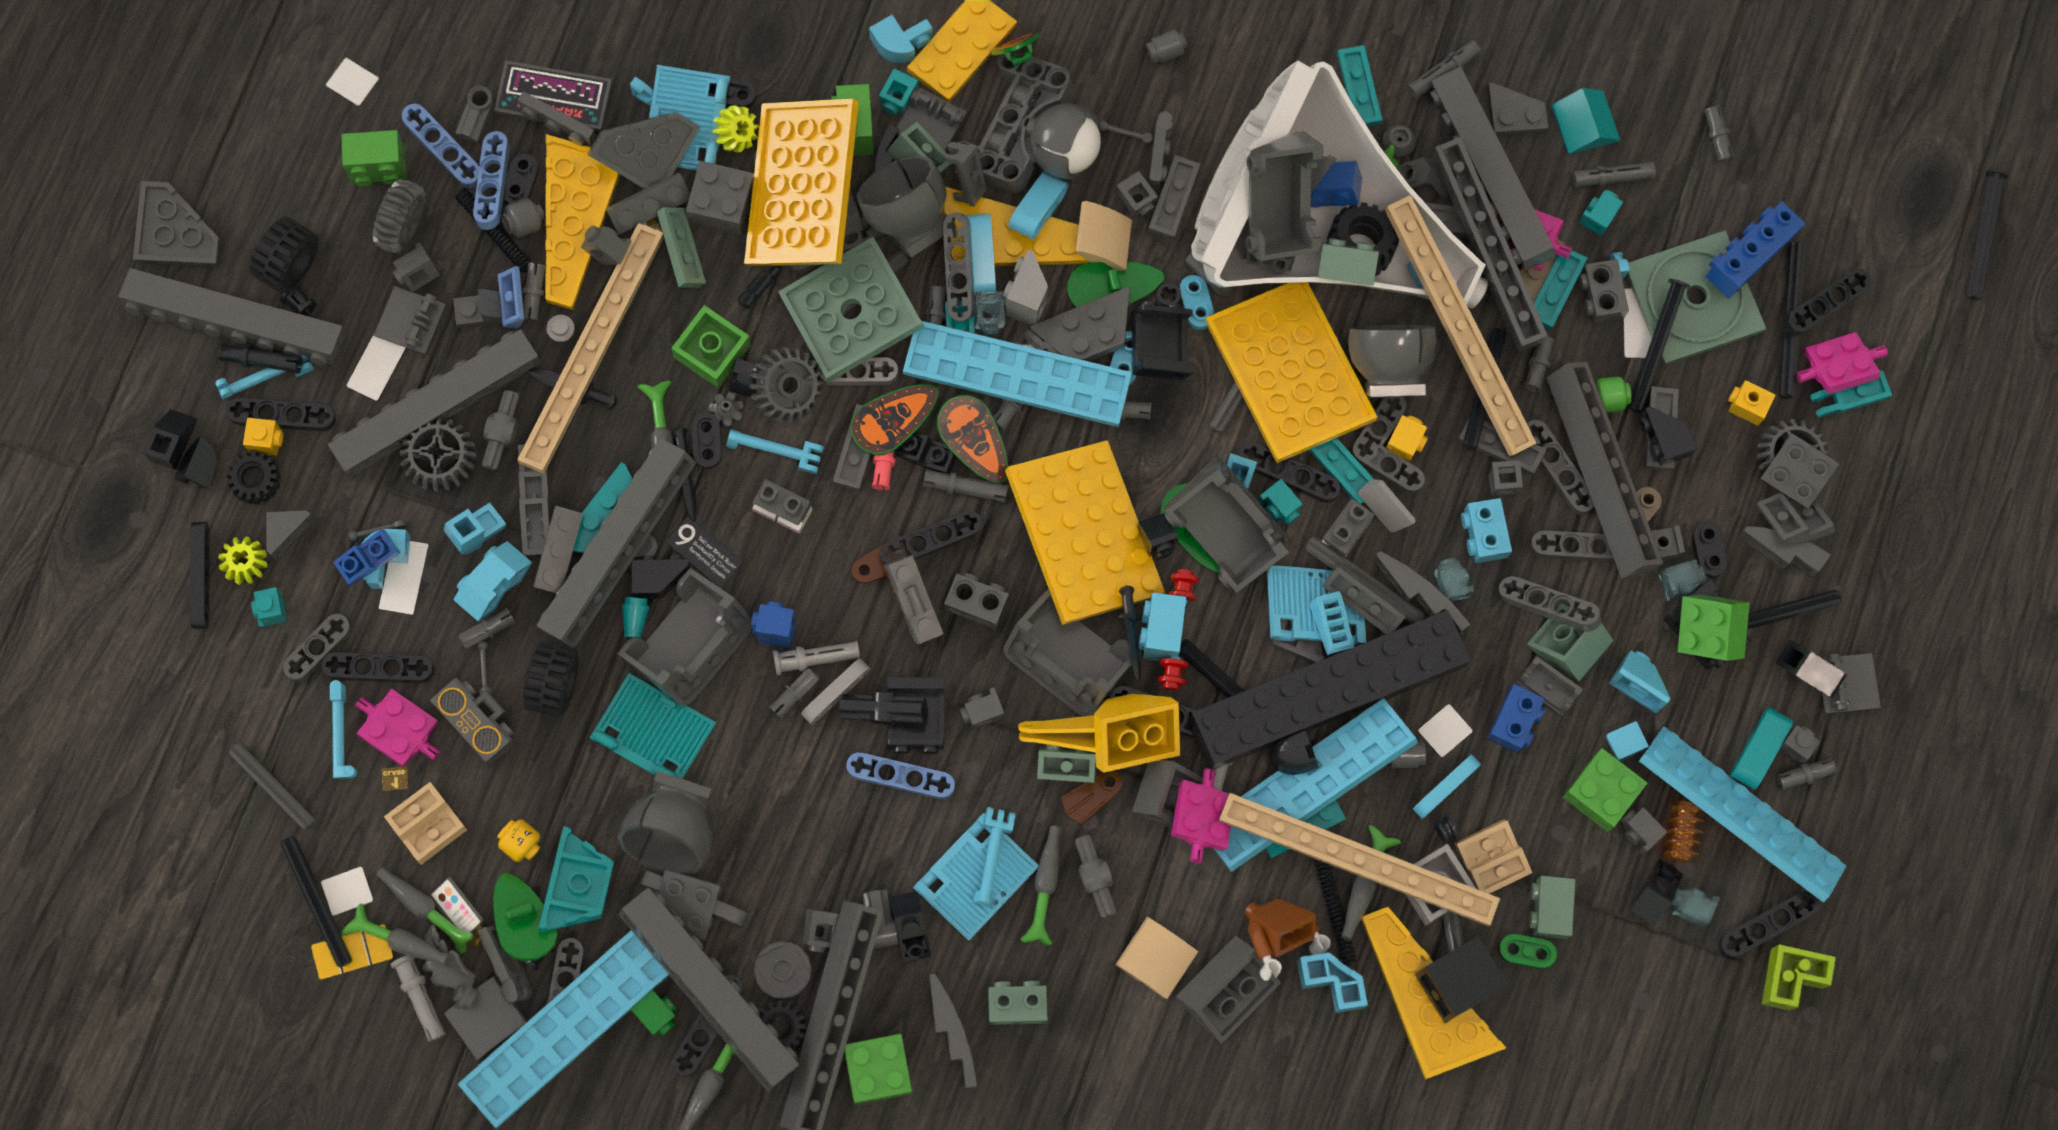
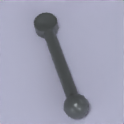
(1146, 137)
(354, 535)
(482, 646)

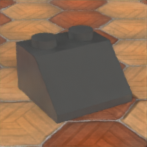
(1159, 791)

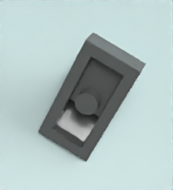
(478, 309)

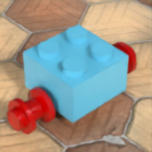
(1164, 627)

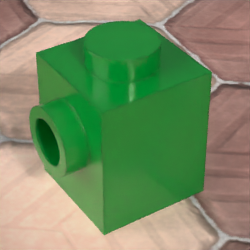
(655, 1013)

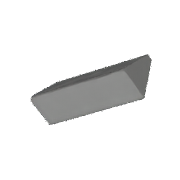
(1386, 505)

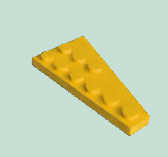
(575, 200)
(1051, 246)
(1434, 1043)

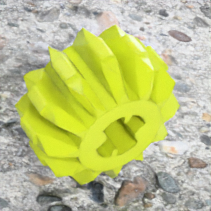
(735, 128)
(239, 570)

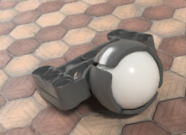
(1047, 129)

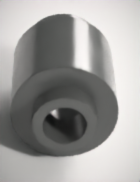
(1166, 46)
(1411, 758)

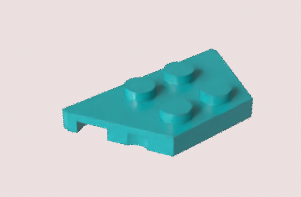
(601, 507)
(576, 884)

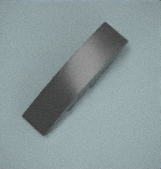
(534, 508)
(1413, 586)
(949, 1023)

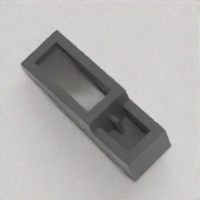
(1802, 555)

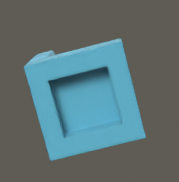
(1627, 741)

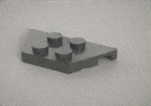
(1088, 329)

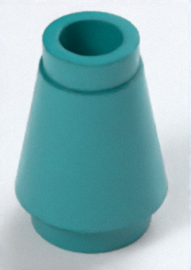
(634, 616)

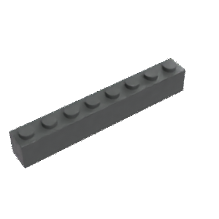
(1493, 168)
(1489, 245)
(231, 317)
(442, 398)
(1604, 470)
(616, 543)
(709, 989)
(831, 1017)

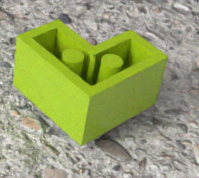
(1791, 969)

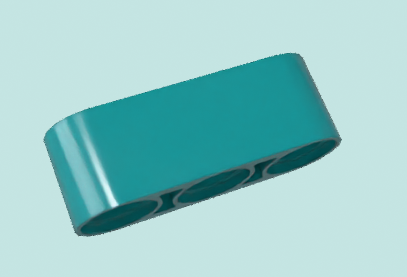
(1761, 748)

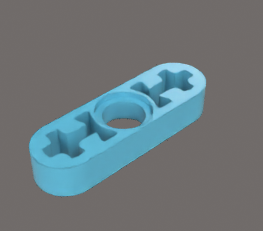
(1447, 786)

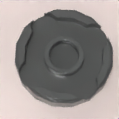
(782, 970)

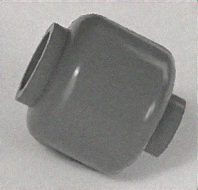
(522, 218)

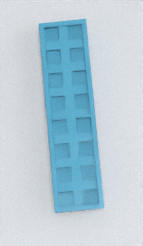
(1018, 373)
(1343, 763)
(1743, 814)
(563, 1029)

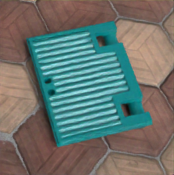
(652, 729)

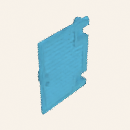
(687, 94)
(1289, 599)
(962, 876)

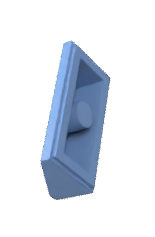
(511, 298)

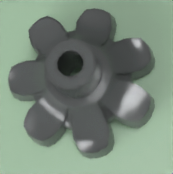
(726, 414)

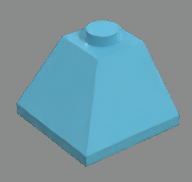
(1641, 681)

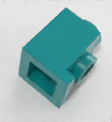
(897, 84)
(1601, 212)
(1281, 503)
(269, 607)

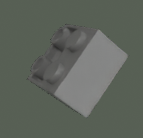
(1028, 293)

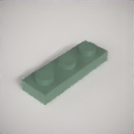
(681, 247)

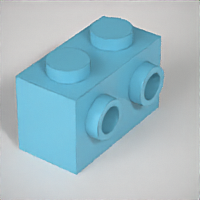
(1486, 530)

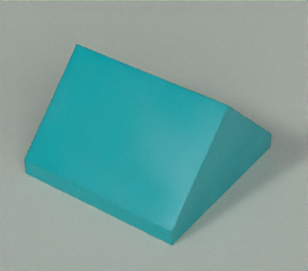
(1585, 121)

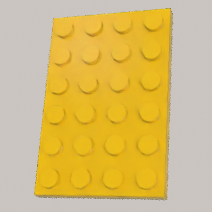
(801, 183)
(1290, 369)
(1083, 531)

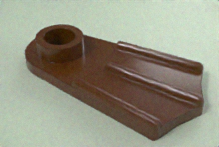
(873, 563)
(1090, 797)

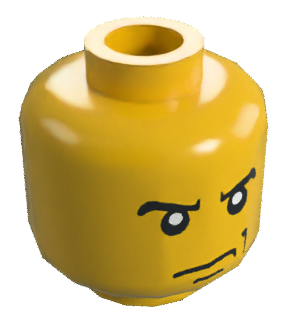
(519, 840)

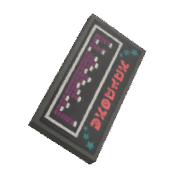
(572, 93)

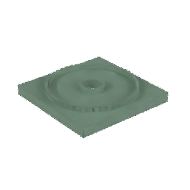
(822, 296)
(1696, 326)

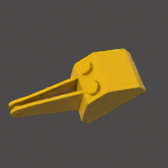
(1126, 730)

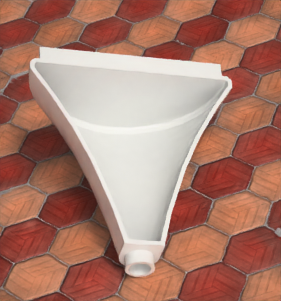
(1316, 103)

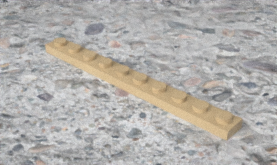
(1460, 325)
(590, 349)
(1359, 859)

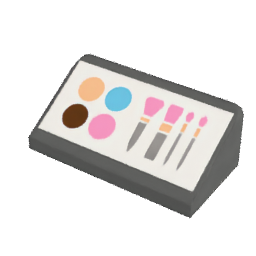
(456, 906)

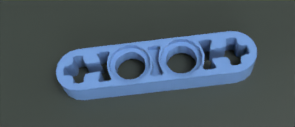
(439, 147)
(494, 180)
(901, 771)

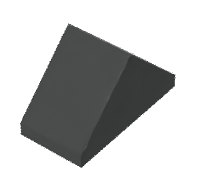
(284, 529)

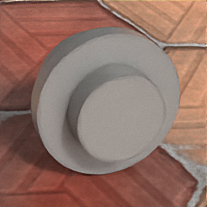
(560, 328)

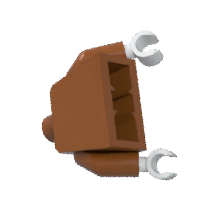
(1279, 929)

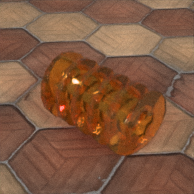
(1683, 832)

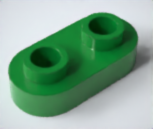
(1526, 951)

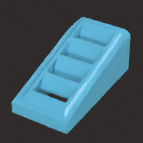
(1320, 616)

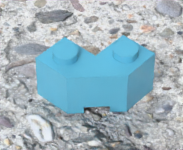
(487, 583)
(1345, 984)

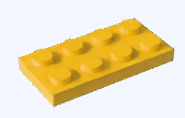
(961, 47)

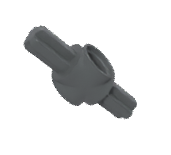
(500, 430)
(1095, 876)

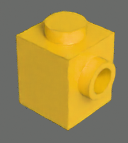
(1750, 402)
(263, 436)
(1408, 437)

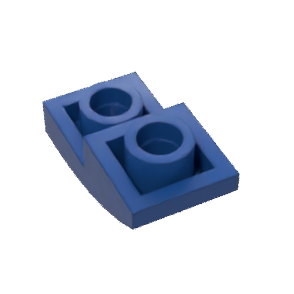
(367, 557)

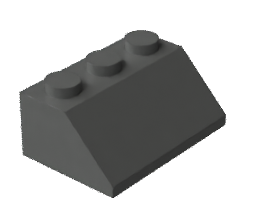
(1227, 989)

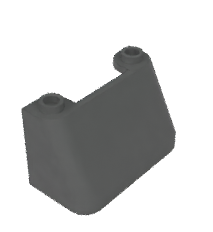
(1282, 197)
(1228, 524)
(690, 640)
(1067, 657)

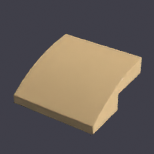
(1103, 235)
(425, 823)
(1493, 857)
(1156, 958)

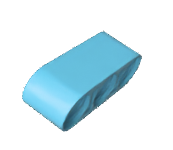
(1038, 205)
(982, 253)

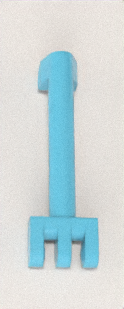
(230, 389)
(736, 437)
(338, 698)
(984, 896)

